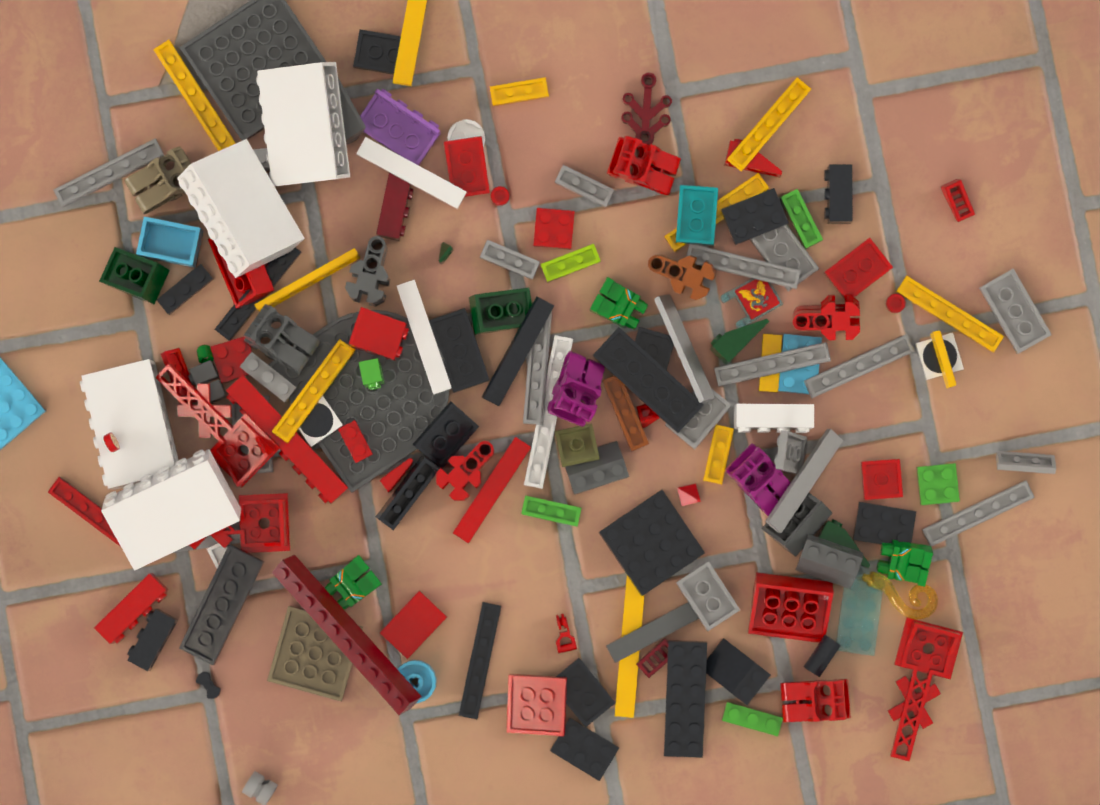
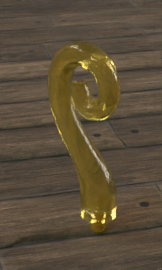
(882, 583)

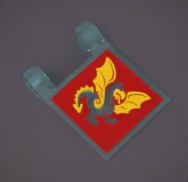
(755, 299)

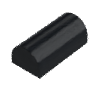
(822, 655)

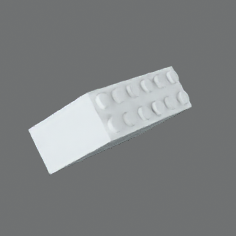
(303, 123)
(240, 208)
(133, 408)
(171, 509)

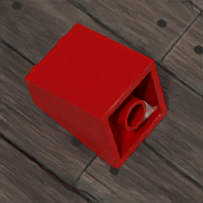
(378, 334)

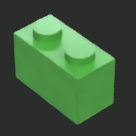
(371, 373)

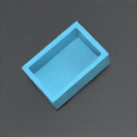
(169, 242)

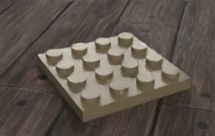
(309, 658)

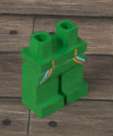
(624, 305)
(906, 561)
(346, 583)

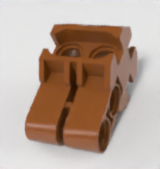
(689, 275)

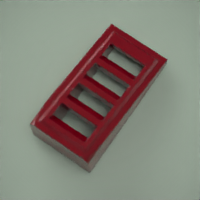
(641, 665)

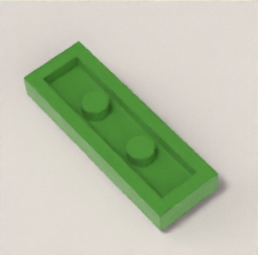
(801, 219)
(551, 511)
(752, 719)

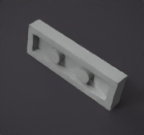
(584, 186)
(509, 259)
(268, 377)
(1026, 462)

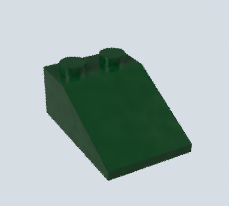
(134, 275)
(499, 310)
(733, 341)

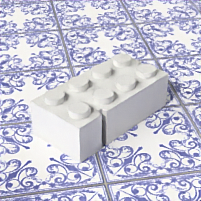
(773, 416)

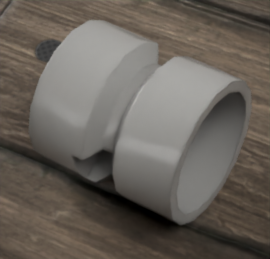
(259, 788)

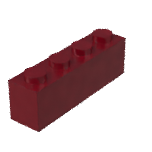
(394, 208)

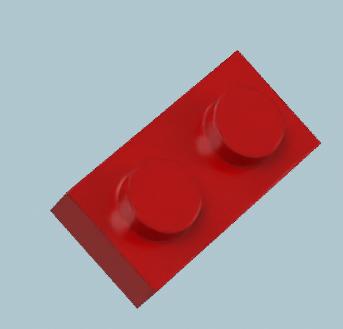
(355, 441)

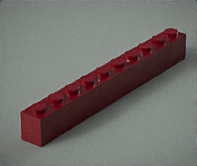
(346, 634)

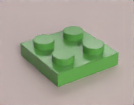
(938, 484)

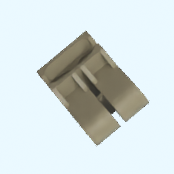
(157, 174)

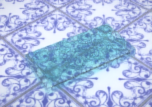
(859, 618)

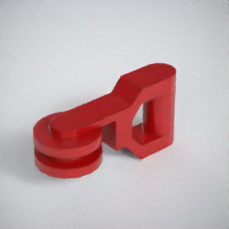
(562, 621)

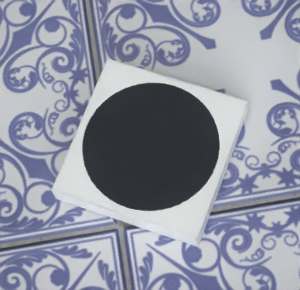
(929, 358)
(320, 423)

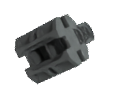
(370, 279)
(281, 339)

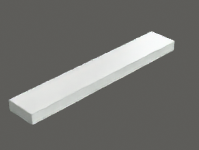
(411, 173)
(424, 337)

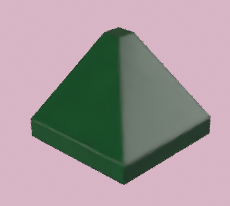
(445, 252)

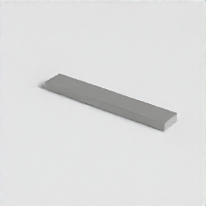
(108, 173)
(745, 266)
(684, 348)
(772, 364)
(859, 366)
(537, 377)
(804, 481)
(978, 513)

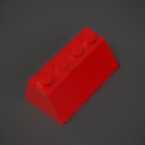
(256, 281)

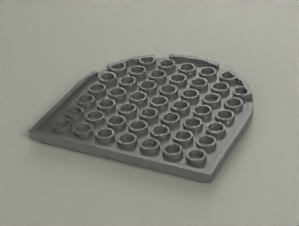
(387, 416)

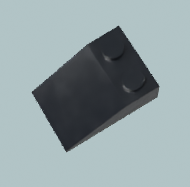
(736, 671)

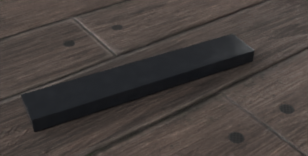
(237, 317)
(517, 351)
(480, 660)

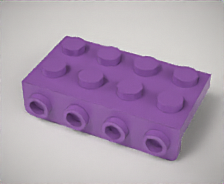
(398, 127)

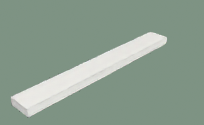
(544, 433)

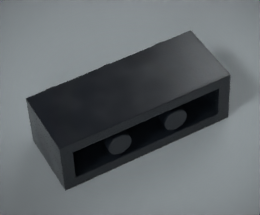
(838, 194)
(151, 639)

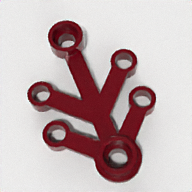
(645, 113)

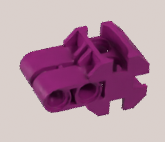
(577, 389)
(755, 486)

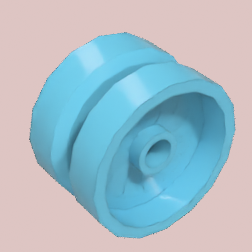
(425, 674)

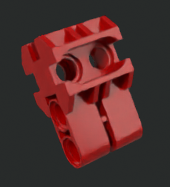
(647, 159)
(836, 317)
(461, 475)
(815, 710)

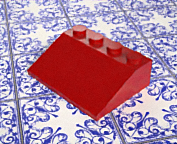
(790, 607)

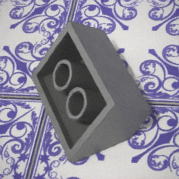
(352, 121)
(600, 472)
(805, 521)
(829, 561)

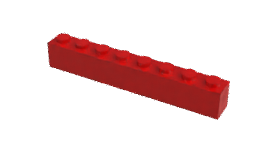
(297, 450)

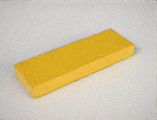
(519, 91)
(770, 345)
(943, 359)
(718, 454)

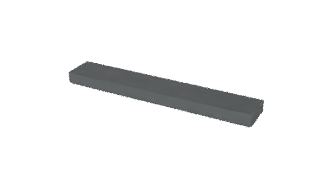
(651, 632)

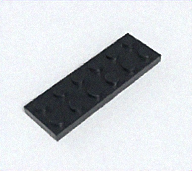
(648, 380)
(221, 604)
(685, 698)

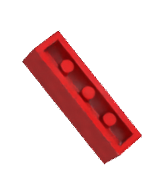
(131, 608)

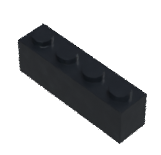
(407, 492)

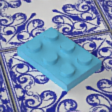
(793, 380)

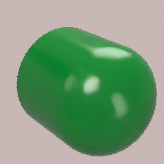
(204, 351)

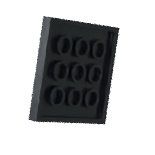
(651, 542)

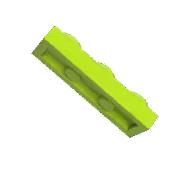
(570, 263)

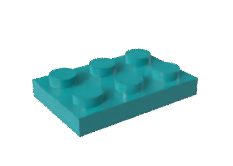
(696, 215)

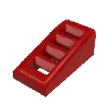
(964, 197)
(392, 478)

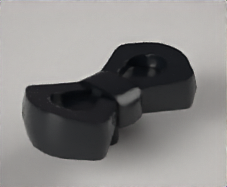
(212, 690)

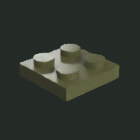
(577, 445)

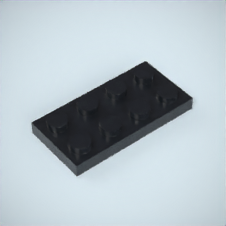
(460, 350)

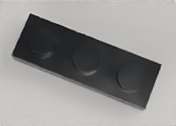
(185, 289)

